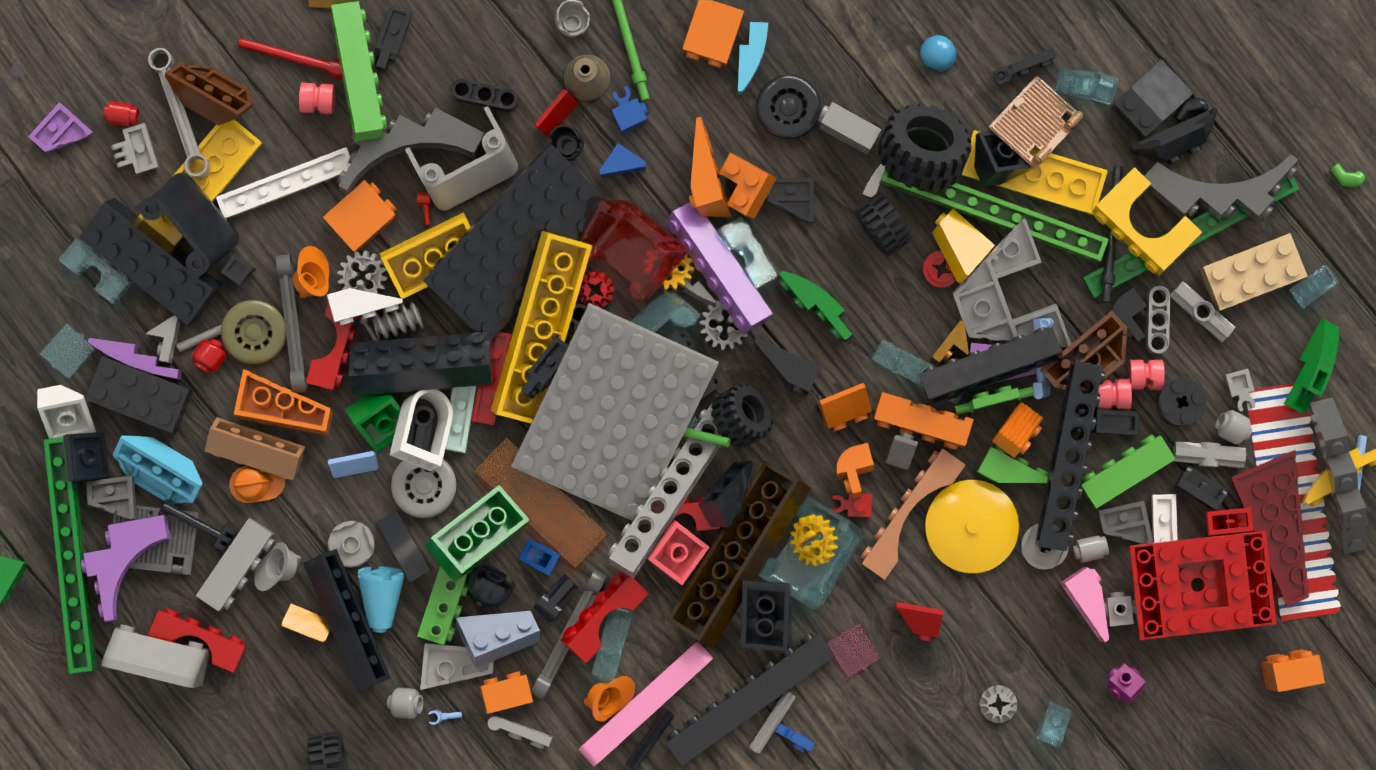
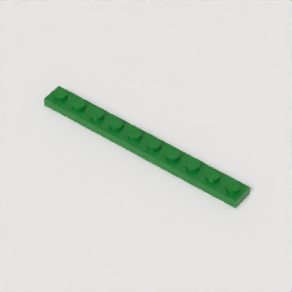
(1131, 266)

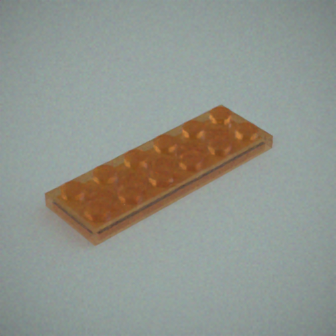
(546, 506)

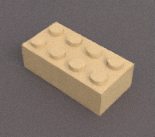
(1253, 272)

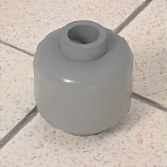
(1233, 427)
(405, 703)

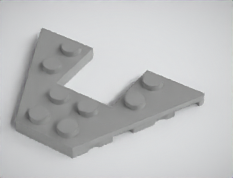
(983, 301)

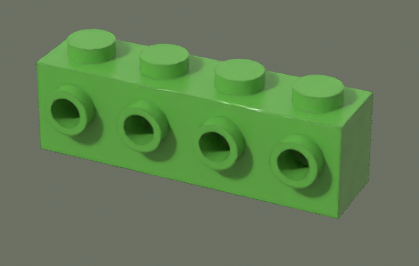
(1127, 471)
(443, 608)

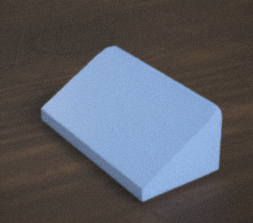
(353, 464)

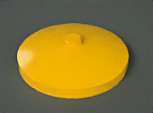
(971, 526)

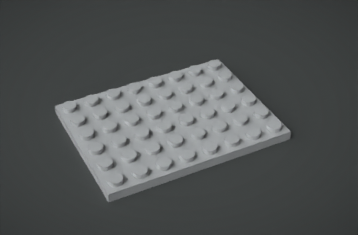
(614, 412)

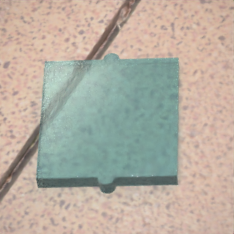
(67, 351)

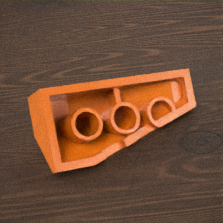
(706, 187)

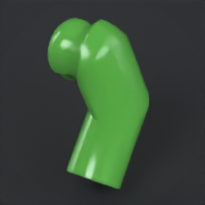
(1346, 178)

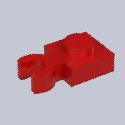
(856, 507)

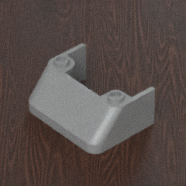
(473, 178)
(156, 658)

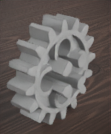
(364, 265)
(713, 333)

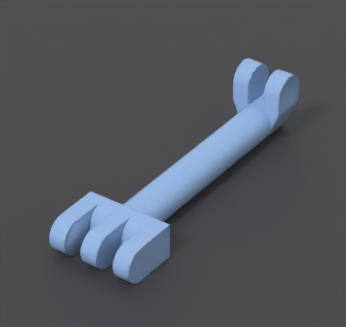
(1042, 387)

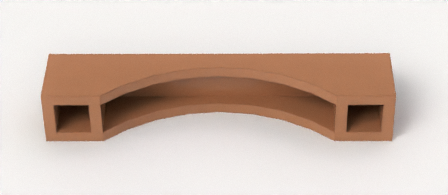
(884, 553)

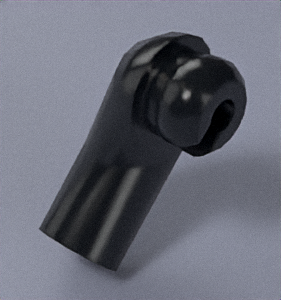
(1192, 105)

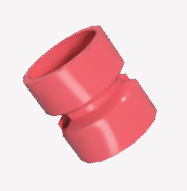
(317, 98)
(1146, 374)
(1115, 394)

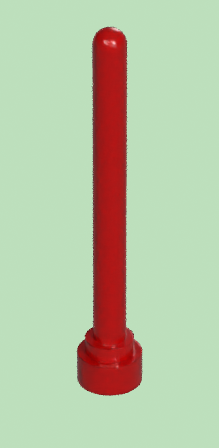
(332, 67)

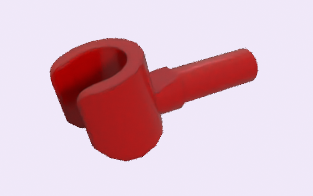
(425, 199)

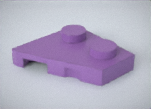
(59, 130)

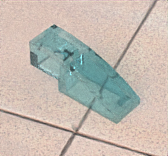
(612, 645)

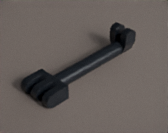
(220, 536)

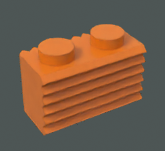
(1018, 429)

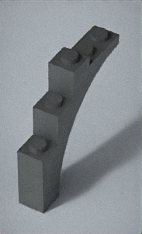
(440, 132)
(1220, 200)
(1342, 474)

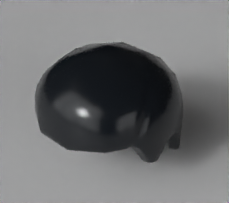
(567, 141)

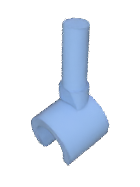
(444, 716)

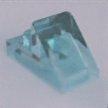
(1077, 83)
(1314, 286)
(1054, 724)

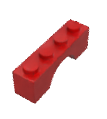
(327, 370)
(583, 636)
(225, 651)

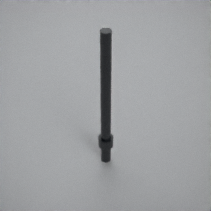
(1108, 277)

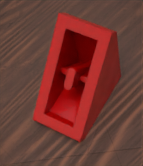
(1229, 521)

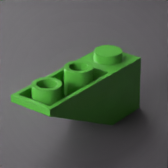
(1004, 469)

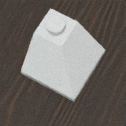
(64, 412)

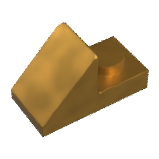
(957, 339)

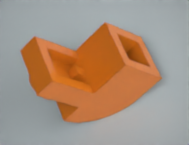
(853, 463)

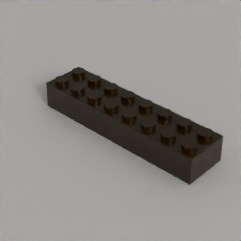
(738, 554)

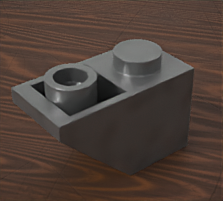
(901, 451)

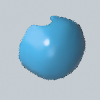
(938, 53)

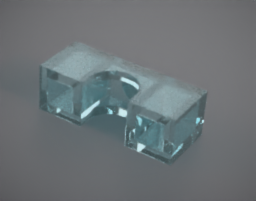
(739, 238)
(113, 283)

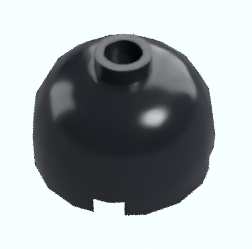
(489, 586)

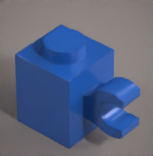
(629, 114)

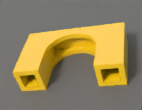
(1156, 252)

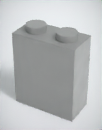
(848, 128)

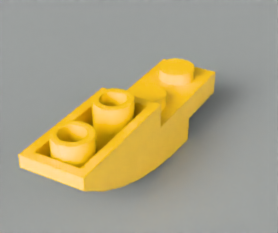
(1322, 486)

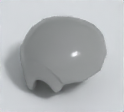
(572, 18)

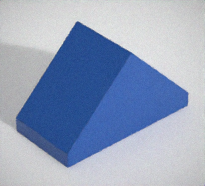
(621, 162)
(539, 557)

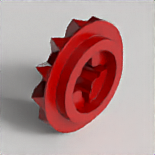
(930, 272)
(606, 289)

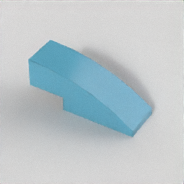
(751, 54)

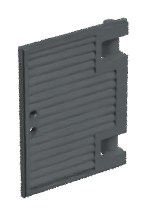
(161, 555)

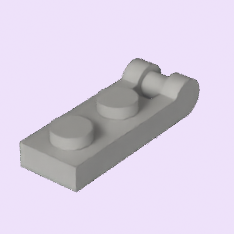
(518, 731)

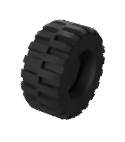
(919, 166)

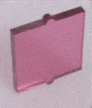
(853, 650)

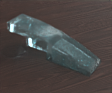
(902, 363)

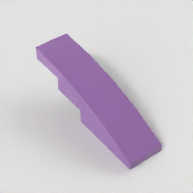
(129, 355)

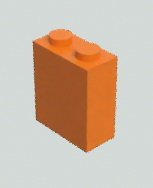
(712, 33)
(361, 216)

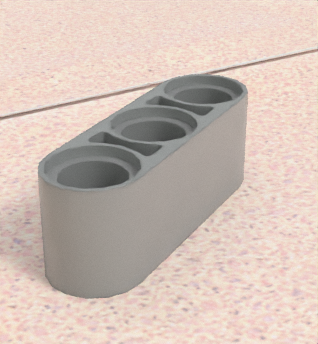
(1163, 310)

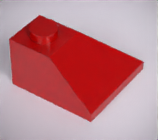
(921, 620)

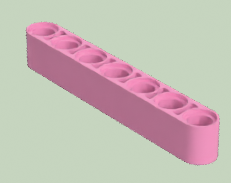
(645, 703)

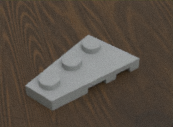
(449, 664)

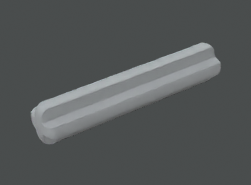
(772, 722)

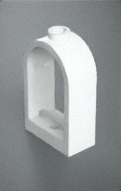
(415, 455)

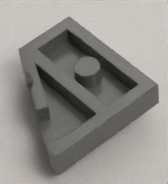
(113, 496)
(1127, 522)

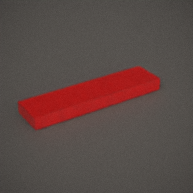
(486, 393)

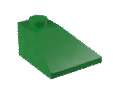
(375, 419)

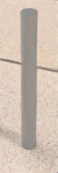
(207, 335)

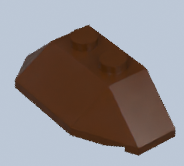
(209, 92)
(1100, 345)

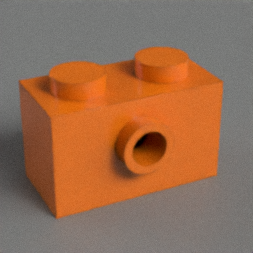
(505, 693)

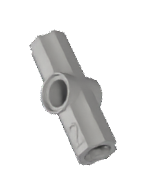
(1214, 321)
(1209, 454)

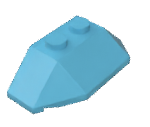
(158, 468)

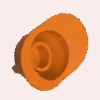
(312, 273)
(252, 485)
(610, 697)

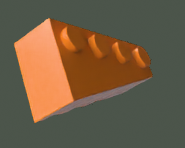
(280, 407)
(923, 421)

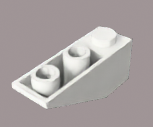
(354, 302)

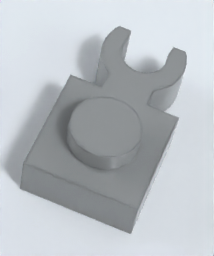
(1239, 385)

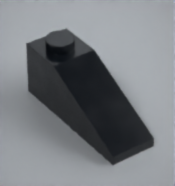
(727, 495)

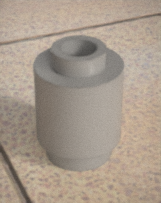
(1090, 548)

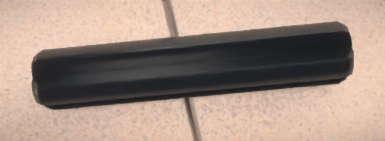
(650, 739)

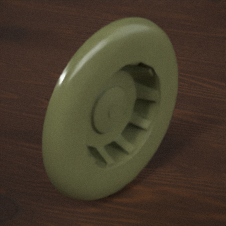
(253, 332)

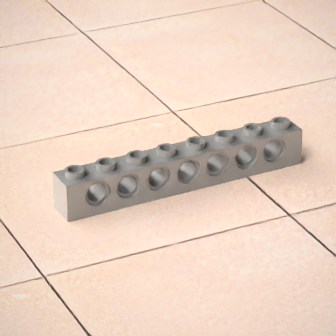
(632, 561)

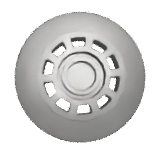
(423, 486)

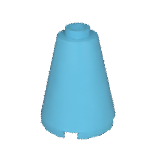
(380, 595)

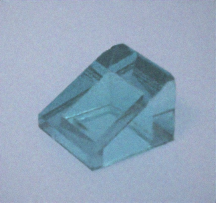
(1106, 89)

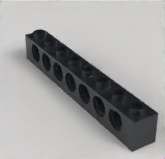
(1059, 465)

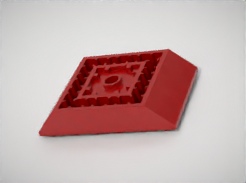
(1233, 589)

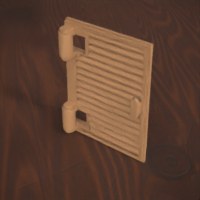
(1035, 122)

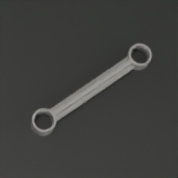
(180, 116)

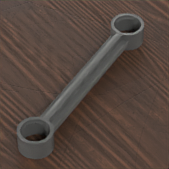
(285, 274)
(560, 650)

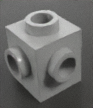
(1128, 608)

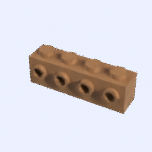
(254, 449)

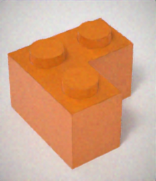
(752, 185)

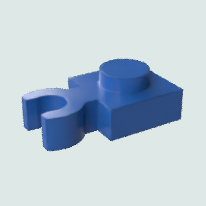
(799, 741)

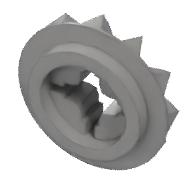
(989, 697)

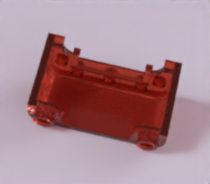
(633, 246)

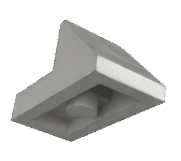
(169, 331)

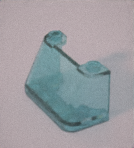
(667, 307)
(809, 582)

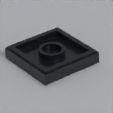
(86, 456)

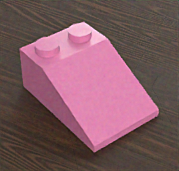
(1087, 596)

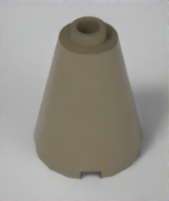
(589, 85)

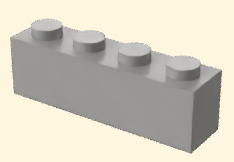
(235, 565)

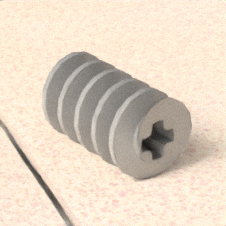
(397, 321)

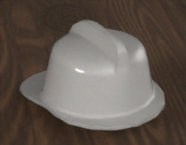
(276, 566)

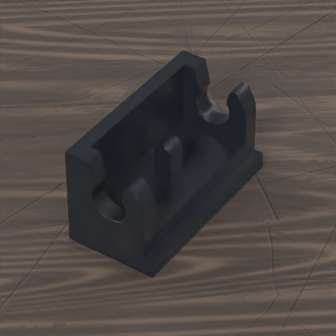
(1201, 488)

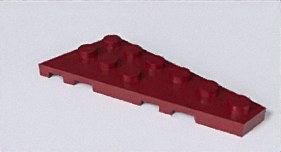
(1276, 508)

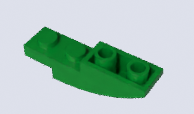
(810, 295)
(1318, 367)

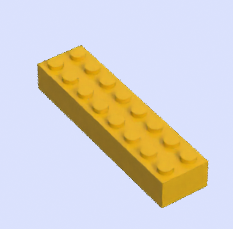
(541, 318)

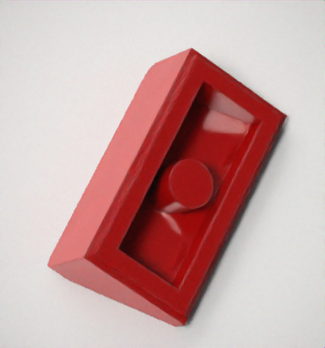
(556, 112)

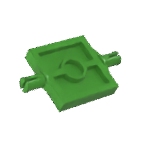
(1002, 395)

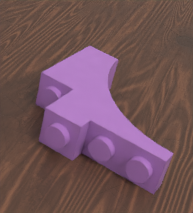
(127, 543)

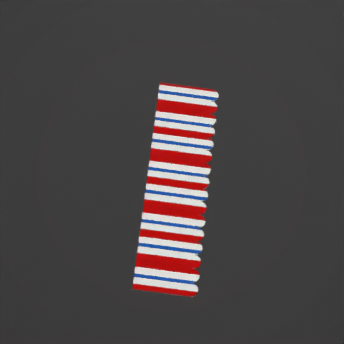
(1274, 433)

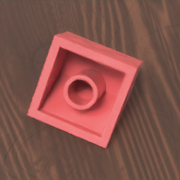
(677, 553)

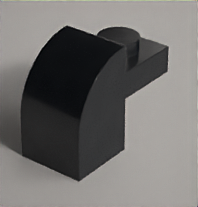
(1127, 306)

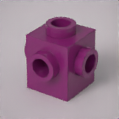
(1125, 683)

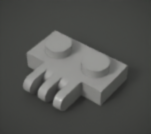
(136, 150)

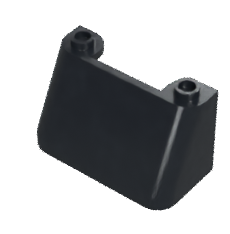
(194, 218)

